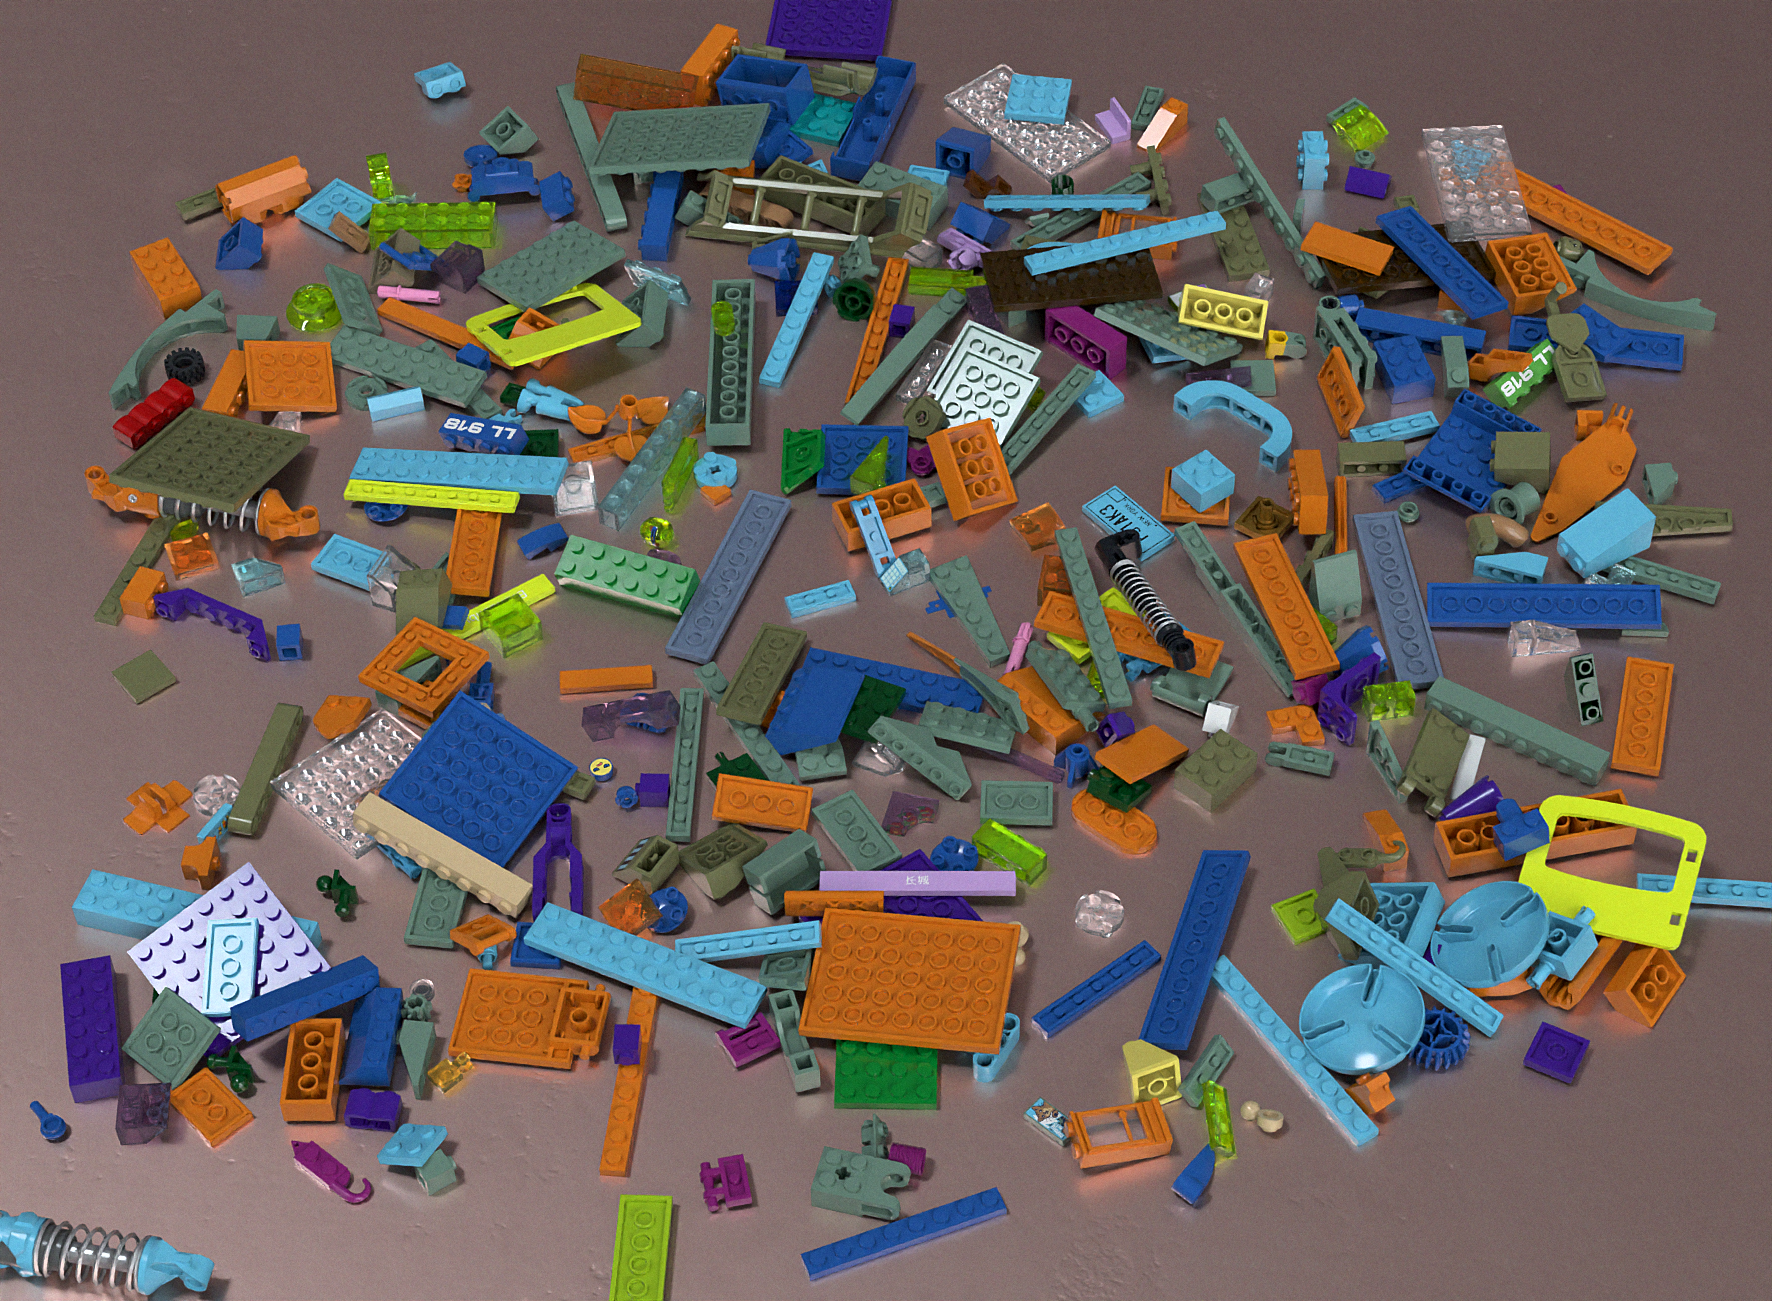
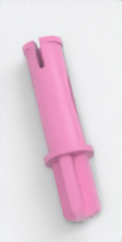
(409, 294)
(1019, 648)

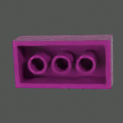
(1086, 339)

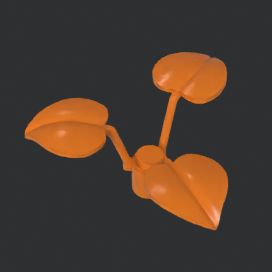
(591, 418)

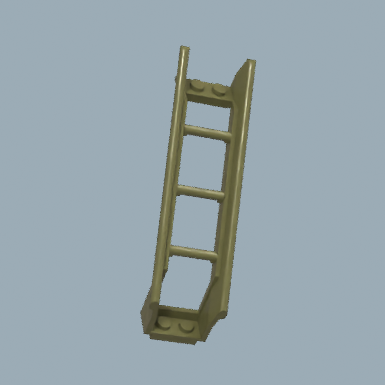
(908, 232)

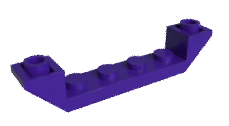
(175, 602)

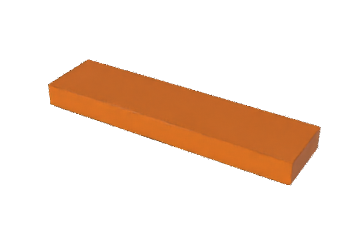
(606, 679)

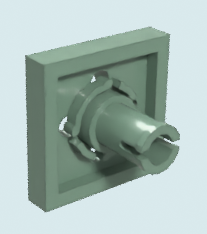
(857, 261)

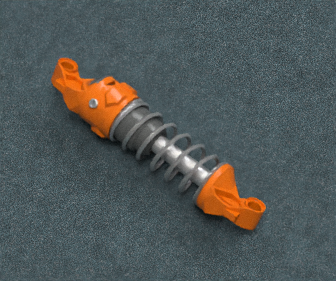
(270, 512)

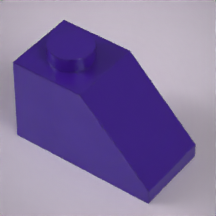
(1115, 728)

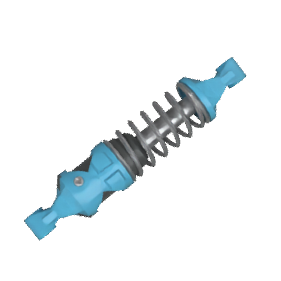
(40, 1246)

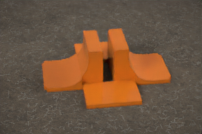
(148, 805)

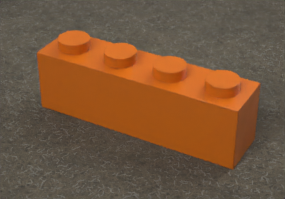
(229, 386)

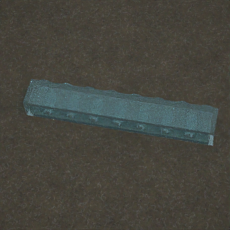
(651, 459)

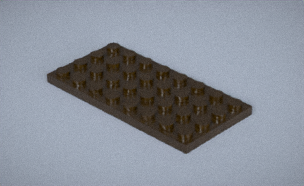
(1400, 270)
(1106, 280)

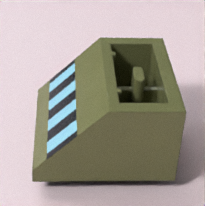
(650, 862)

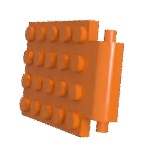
(529, 1019)

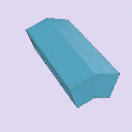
(395, 403)

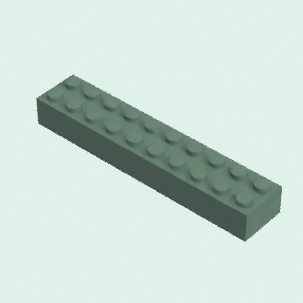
(731, 367)

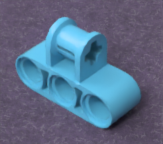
(994, 1061)

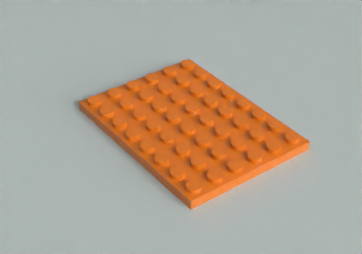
(911, 980)

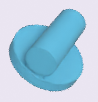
(831, 285)

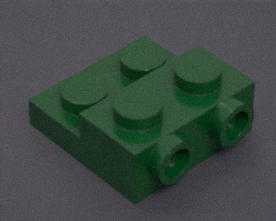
(1115, 790)

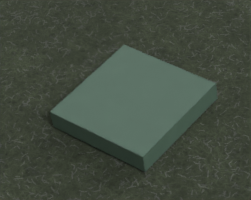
(1262, 376)

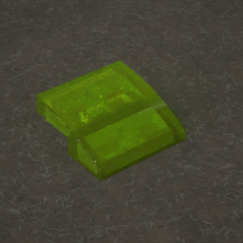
(1359, 128)

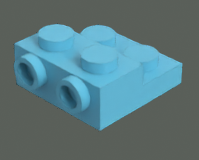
(440, 80)

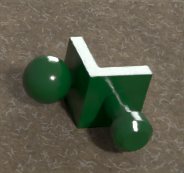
(341, 891)
(238, 1070)

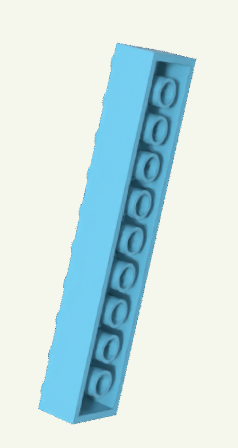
(141, 907)

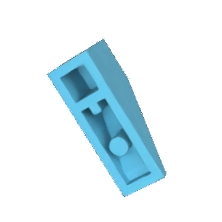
(1512, 567)

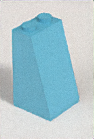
(1607, 534)

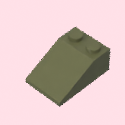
(422, 596)

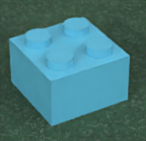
(1202, 481)

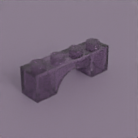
(654, 709)

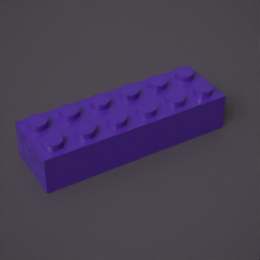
(92, 1028)

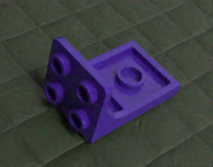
(1342, 693)

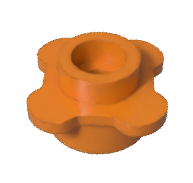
(462, 182)

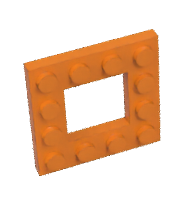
(382, 670)

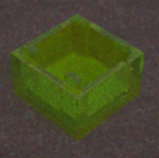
(510, 626)

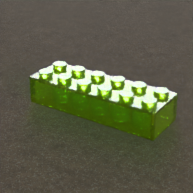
(436, 223)

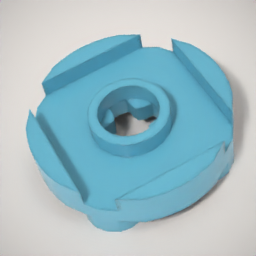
(713, 462)

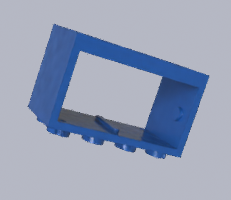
(770, 81)

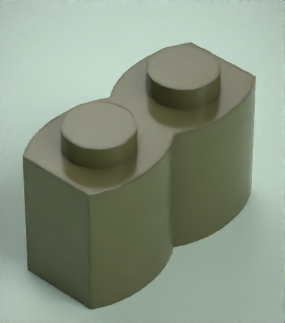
(1483, 537)

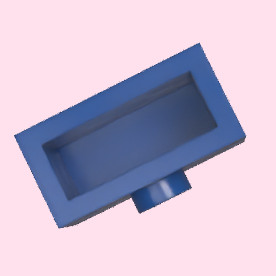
(557, 195)

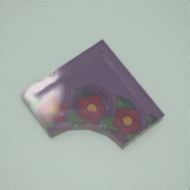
(907, 811)

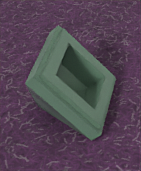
(1036, 220)

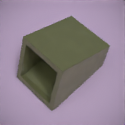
(1522, 459)

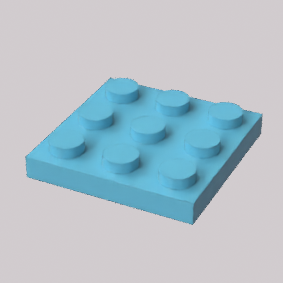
(1038, 99)
(335, 198)

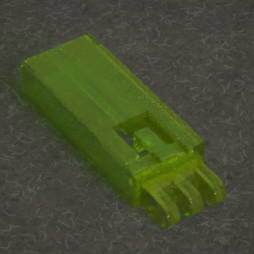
(939, 281)
(679, 472)

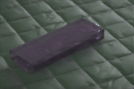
(1238, 376)

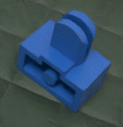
(1518, 831)

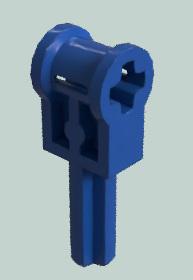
(483, 690)

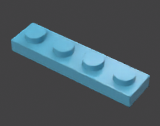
(1397, 429)

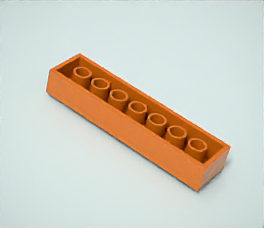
(1469, 846)

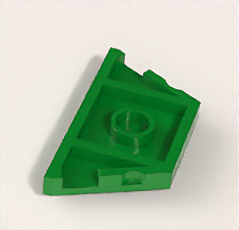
(801, 456)

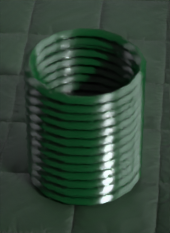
(1062, 185)

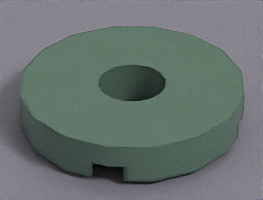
(361, 384)

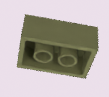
(1215, 770)

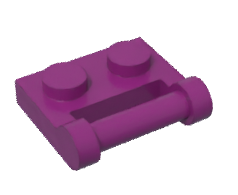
(750, 1045)

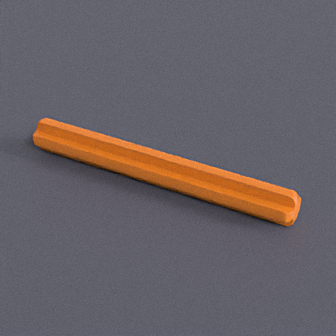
(1340, 514)

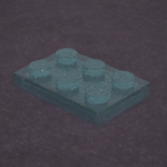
(671, 283)

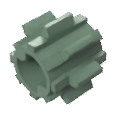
(416, 1008)

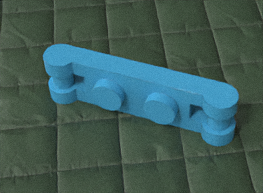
(873, 534)

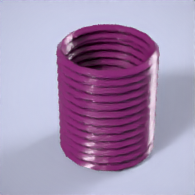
(911, 1156)

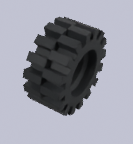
(182, 358)

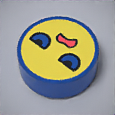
(601, 769)

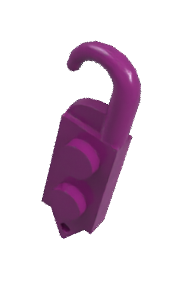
(327, 1170)

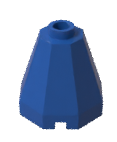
(776, 259)
(1358, 646)

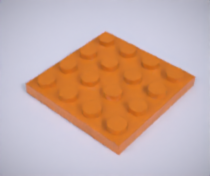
(289, 376)

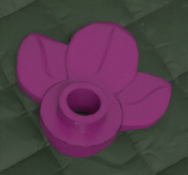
(921, 461)

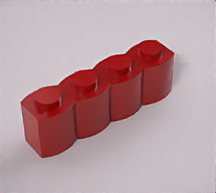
(152, 414)

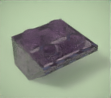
(142, 1112)

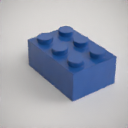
(1403, 369)

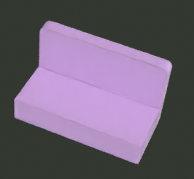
(1114, 123)

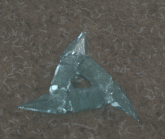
(400, 198)
(1449, 315)

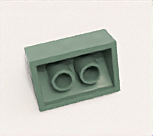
(650, 305)

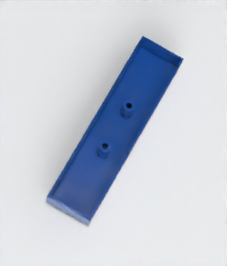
(874, 119)

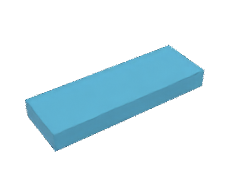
(820, 599)

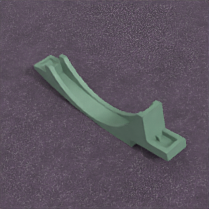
(1597, 288)
(199, 319)

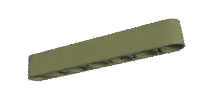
(264, 768)

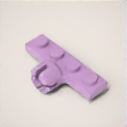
(965, 250)

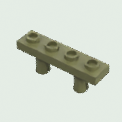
(1152, 167)

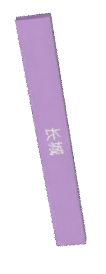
(922, 882)

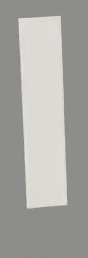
(1468, 766)

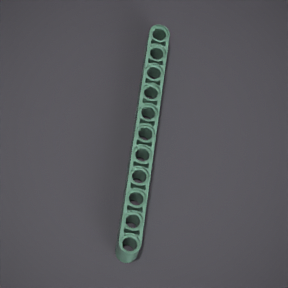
(586, 146)

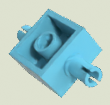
(1566, 948)

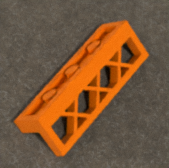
(814, 902)

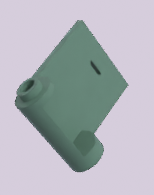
(1191, 690)

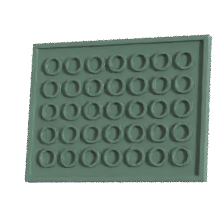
(680, 139)

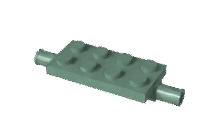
(1067, 683)

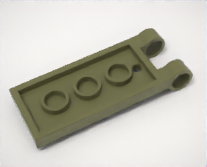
(1434, 760)

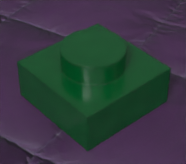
(511, 394)

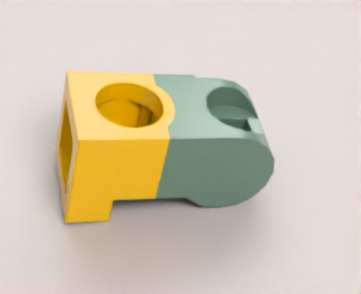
(1285, 344)

